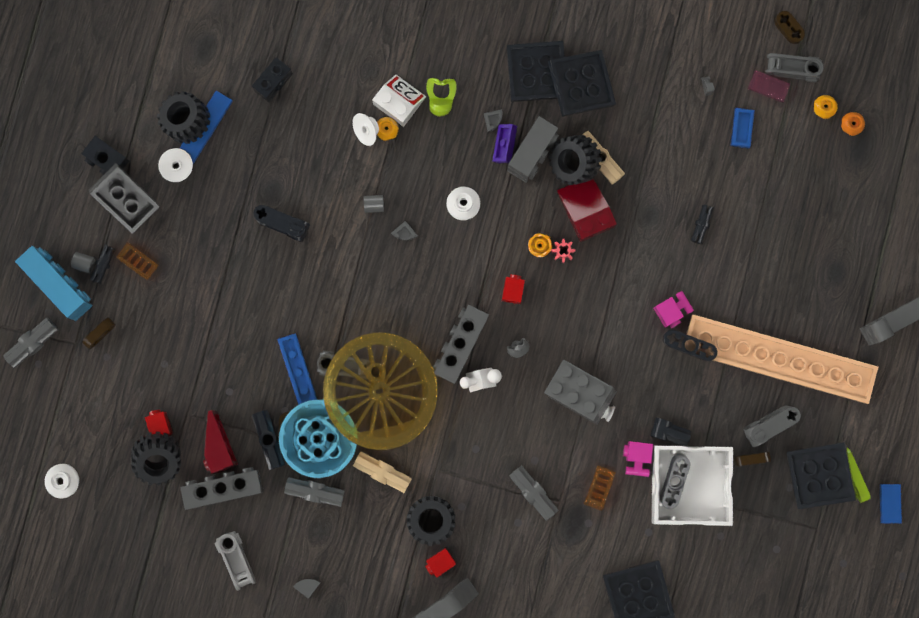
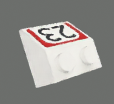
(398, 100)

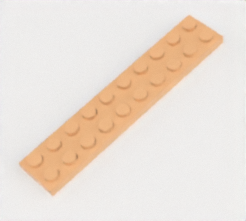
(784, 359)

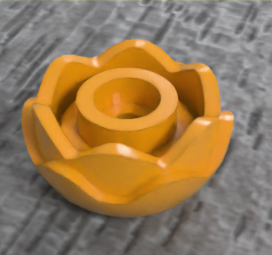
(823, 112)
(392, 130)
(541, 239)

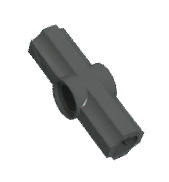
(30, 342)
(314, 491)
(533, 493)

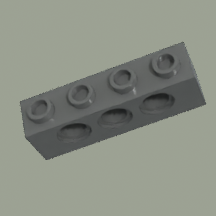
(478, 319)
(192, 499)

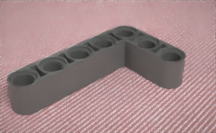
(891, 322)
(452, 602)

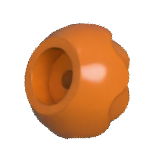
(847, 125)

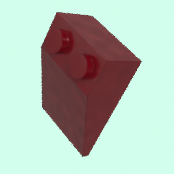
(586, 209)
(217, 450)

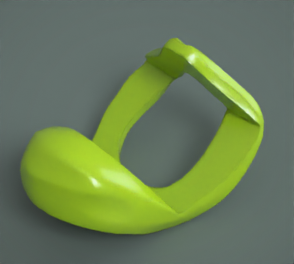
(441, 106)

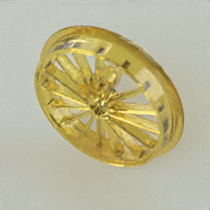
(388, 436)

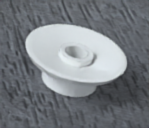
(365, 128)
(172, 157)
(463, 212)
(70, 481)

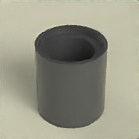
(373, 203)
(83, 262)

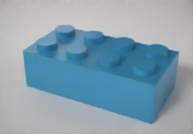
(54, 283)

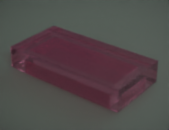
(768, 86)

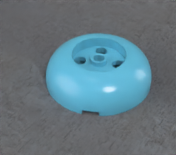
(301, 457)

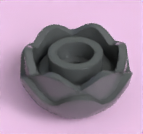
(518, 348)

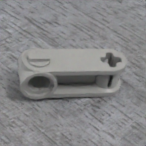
(235, 560)

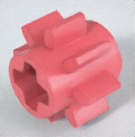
(563, 245)

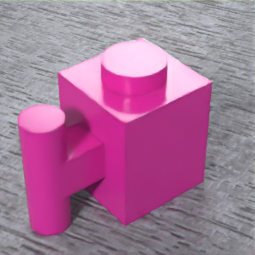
(670, 312)
(639, 454)

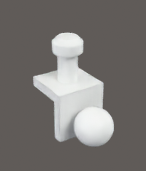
(481, 379)

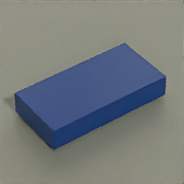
(742, 128)
(890, 503)

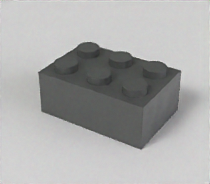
(533, 150)
(124, 198)
(580, 392)

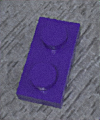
(504, 143)

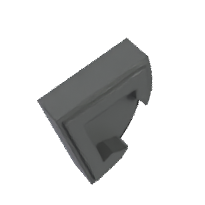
(707, 86)
(493, 119)
(404, 232)
(307, 586)

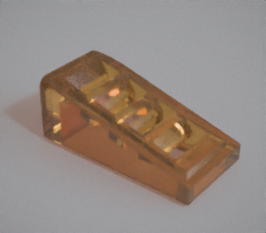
(125, 249)
(593, 503)

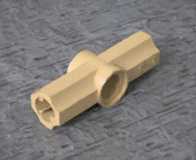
(608, 167)
(382, 472)

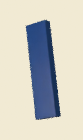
(217, 108)
(297, 368)

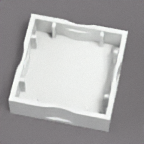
(707, 489)

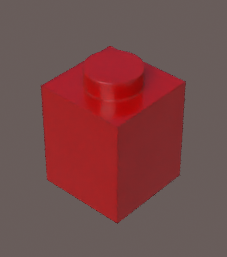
(513, 289)
(158, 422)
(440, 563)

